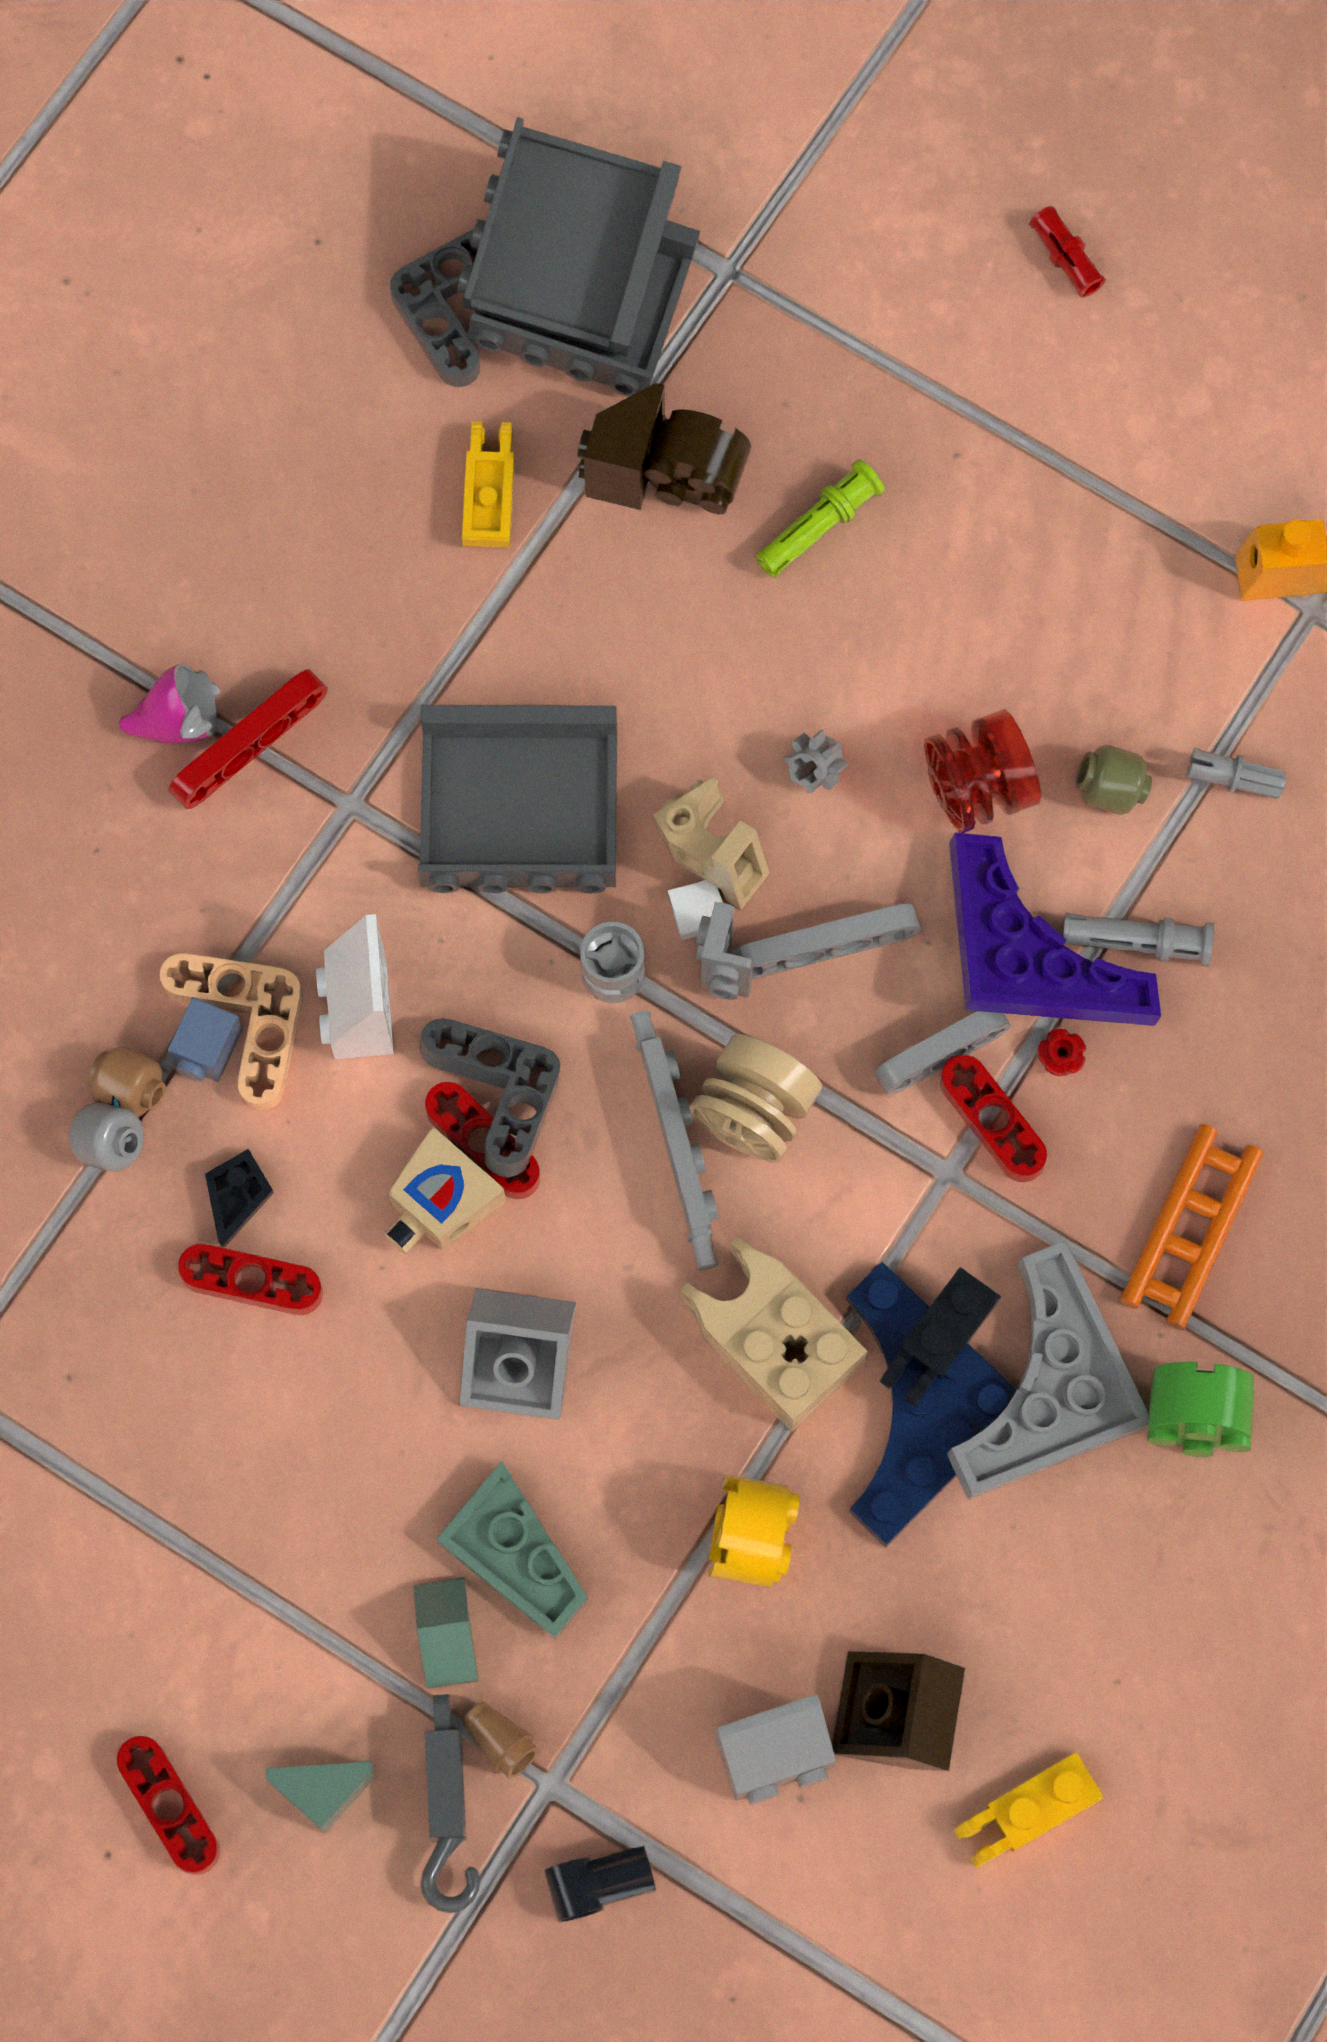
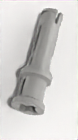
(1160, 939)

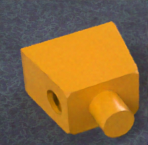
(1288, 560)

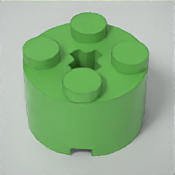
(1201, 1408)

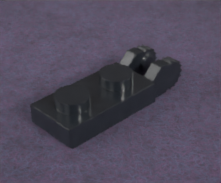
(943, 1332)

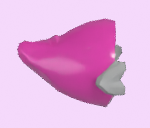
(176, 709)

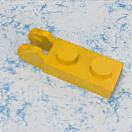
(488, 490)
(1034, 1808)

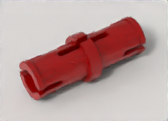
(1067, 251)

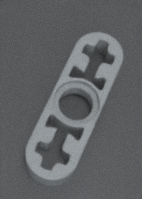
(934, 1052)

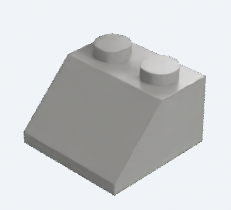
(517, 1353)
(776, 1749)

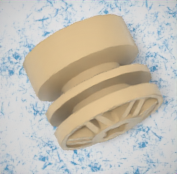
(756, 1098)

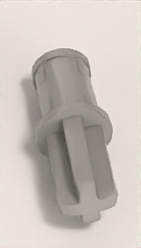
(1236, 774)

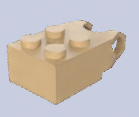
(766, 1321)

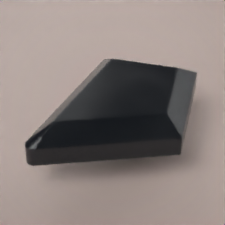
(236, 1194)

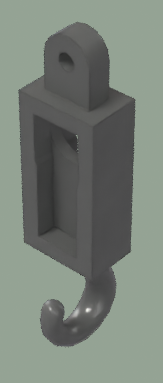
(445, 1808)

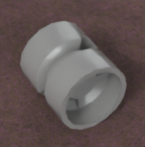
(612, 962)

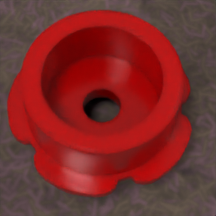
(1057, 1064)

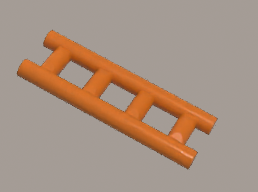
(1200, 1256)

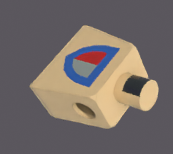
(440, 1195)

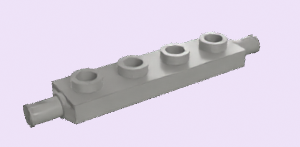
(684, 1158)

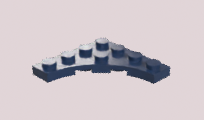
(920, 1436)

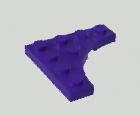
(1021, 961)

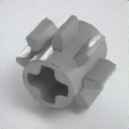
(815, 761)

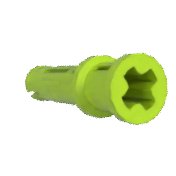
(835, 505)

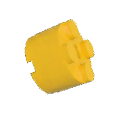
(751, 1532)

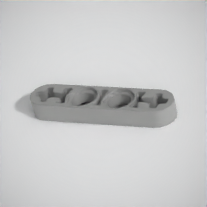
(830, 940)

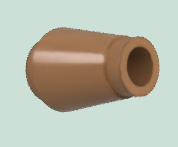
(501, 1741)

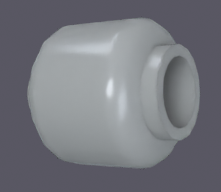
(106, 1136)

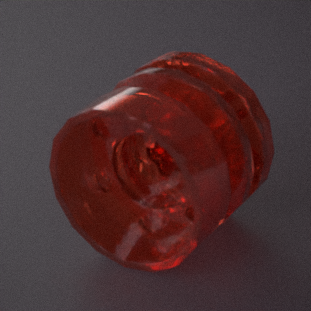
(991, 767)

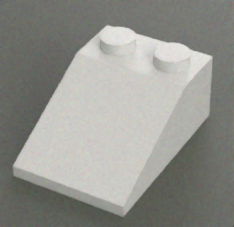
(356, 993)

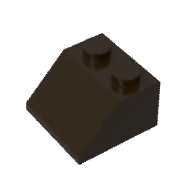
(619, 447)
(898, 1709)

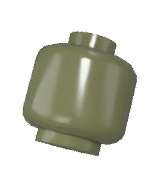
(1113, 779)

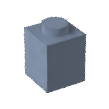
(204, 1041)

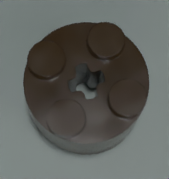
(696, 461)

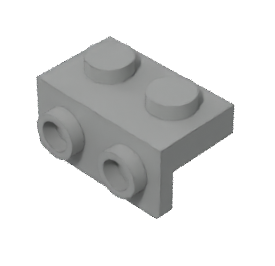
(721, 972)

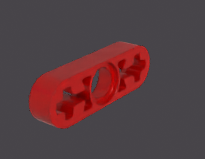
(961, 1096)
(447, 1124)
(211, 1282)
(136, 1779)

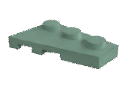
(513, 1554)

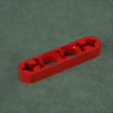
(248, 739)

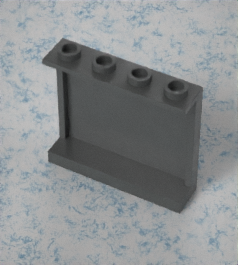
(568, 238)
(589, 363)
(518, 797)

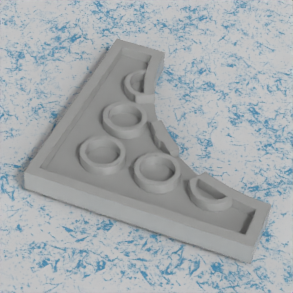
(1071, 1390)

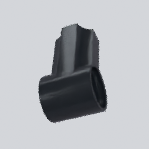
(587, 1885)

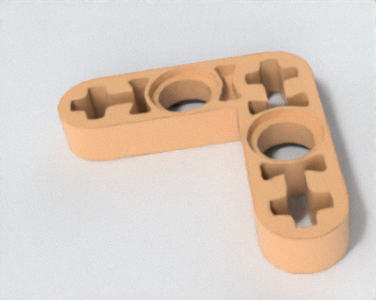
(252, 1000)

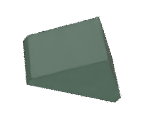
(445, 1633)
(322, 1790)

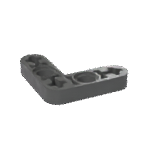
(432, 303)
(511, 1074)

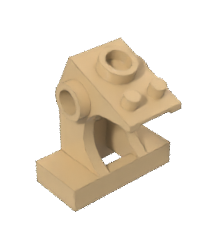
(728, 862)

